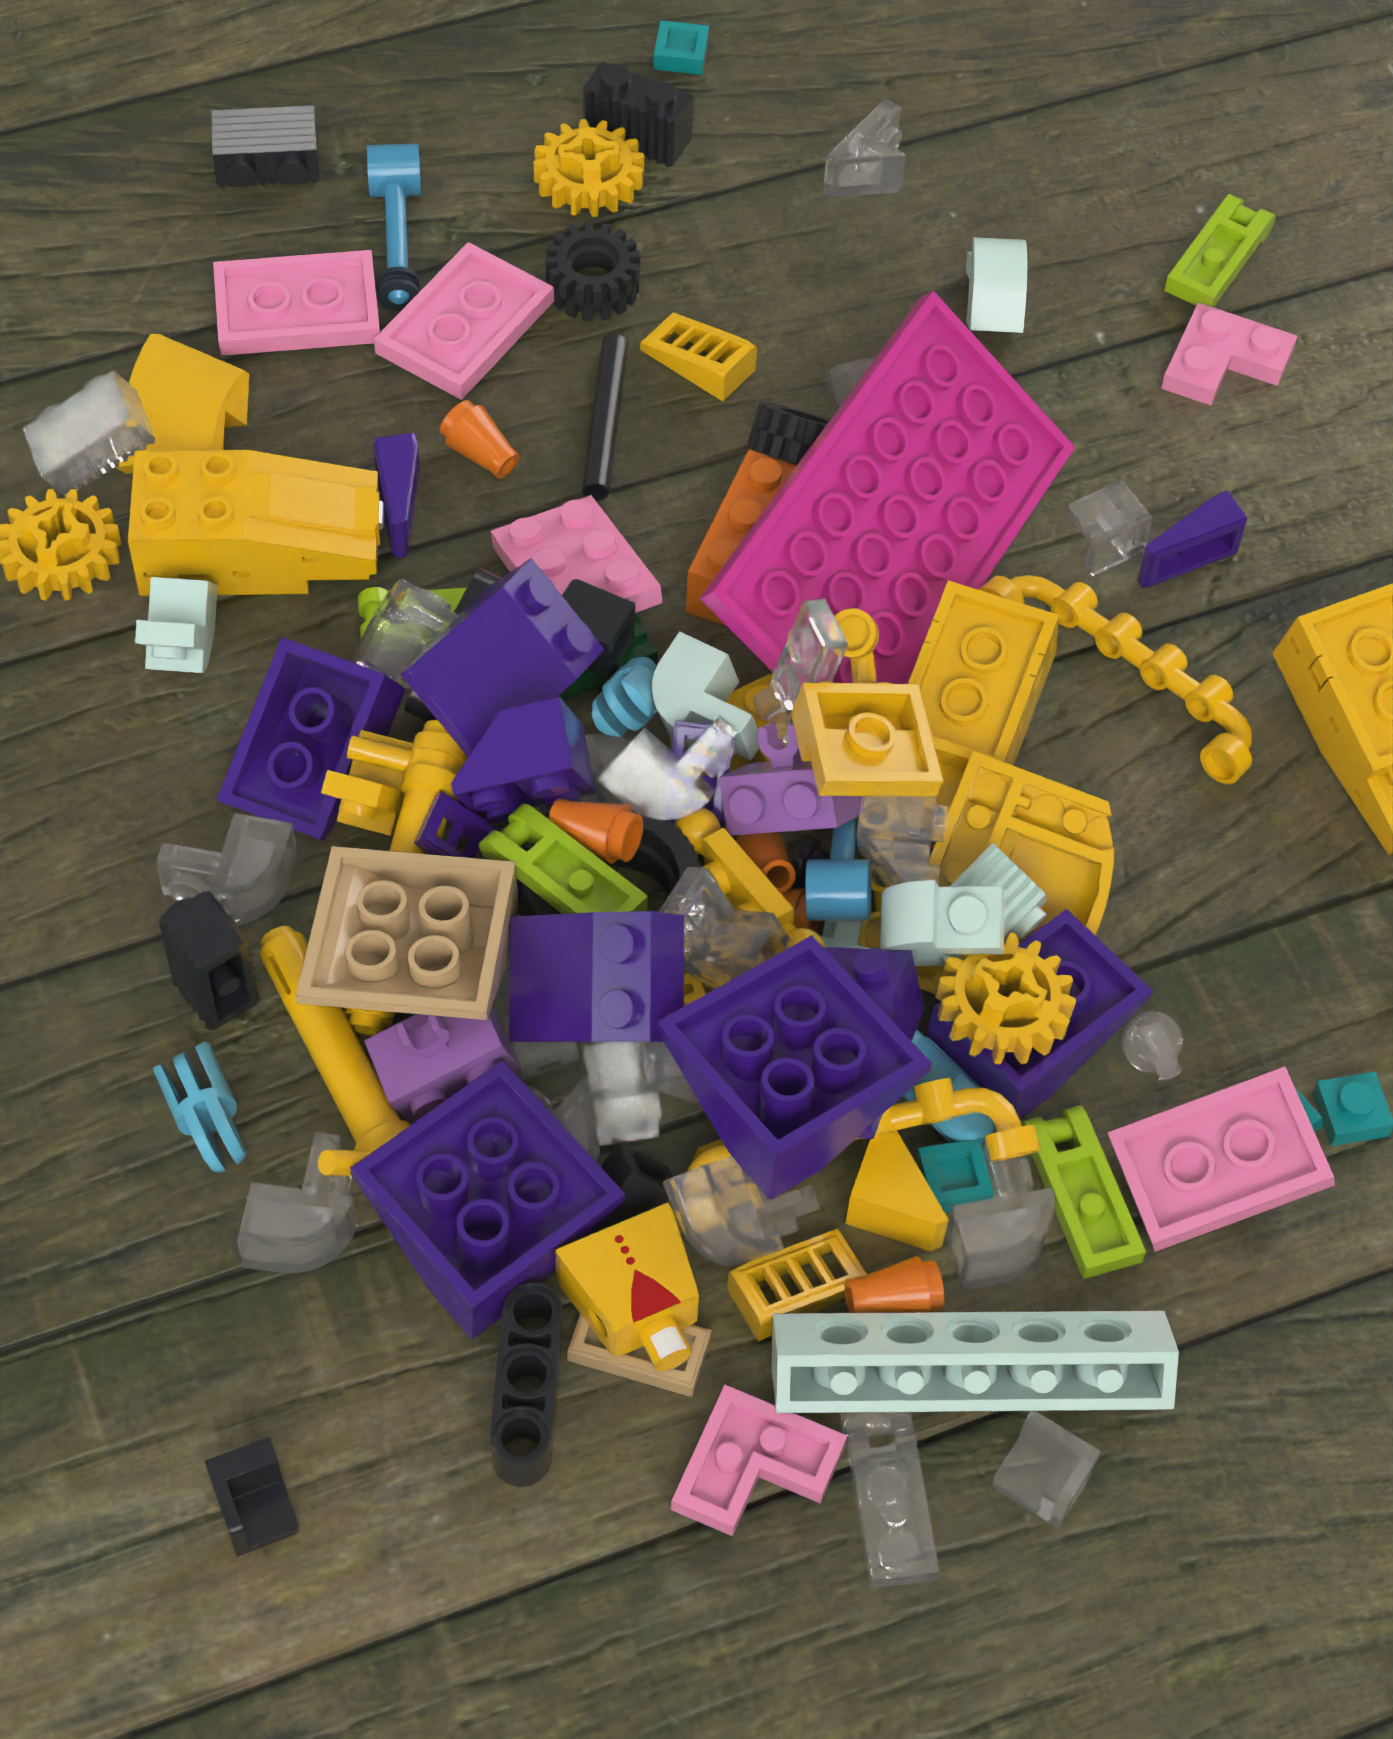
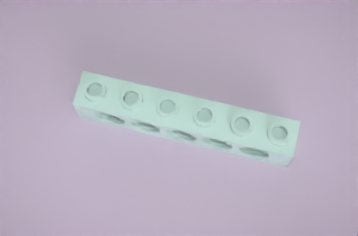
(973, 1361)

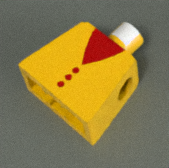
(634, 1286)

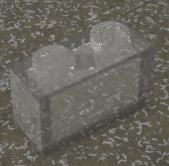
(89, 433)

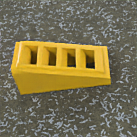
(716, 378)
(746, 1280)

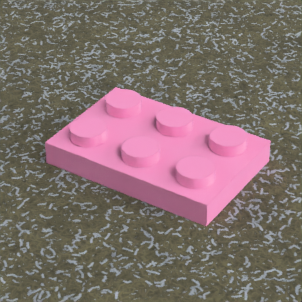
(295, 302)
(464, 320)
(580, 545)
(1221, 1159)

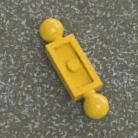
(737, 874)

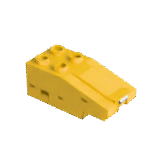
(251, 520)
(981, 677)
(1343, 684)

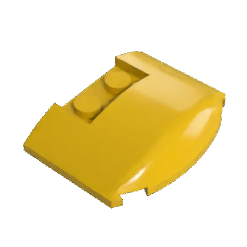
(1042, 827)

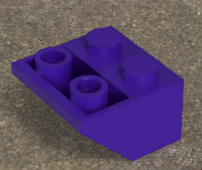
(527, 758)

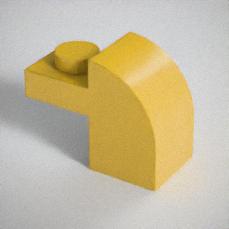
(369, 793)

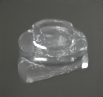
(1153, 1044)

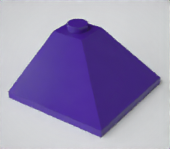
(791, 1063)
(485, 1194)

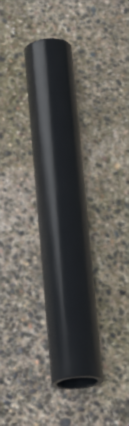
(605, 417)

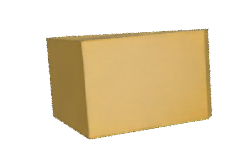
(895, 1197)

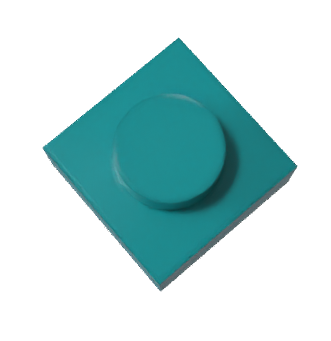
(681, 47)
(1353, 1108)
(956, 1172)

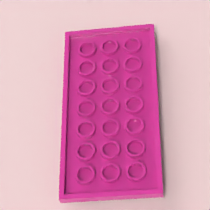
(896, 496)

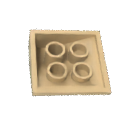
(410, 933)

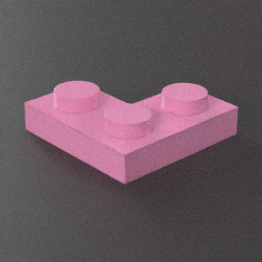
(1224, 342)
(748, 1443)

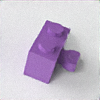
(780, 792)
(435, 1057)

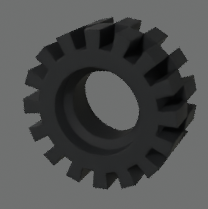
(593, 249)
(784, 431)

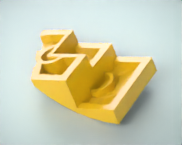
(187, 396)

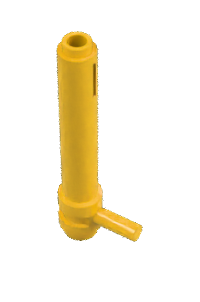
(428, 770)
(336, 1055)

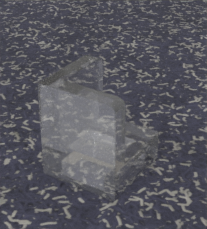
(1113, 525)
(1046, 1468)

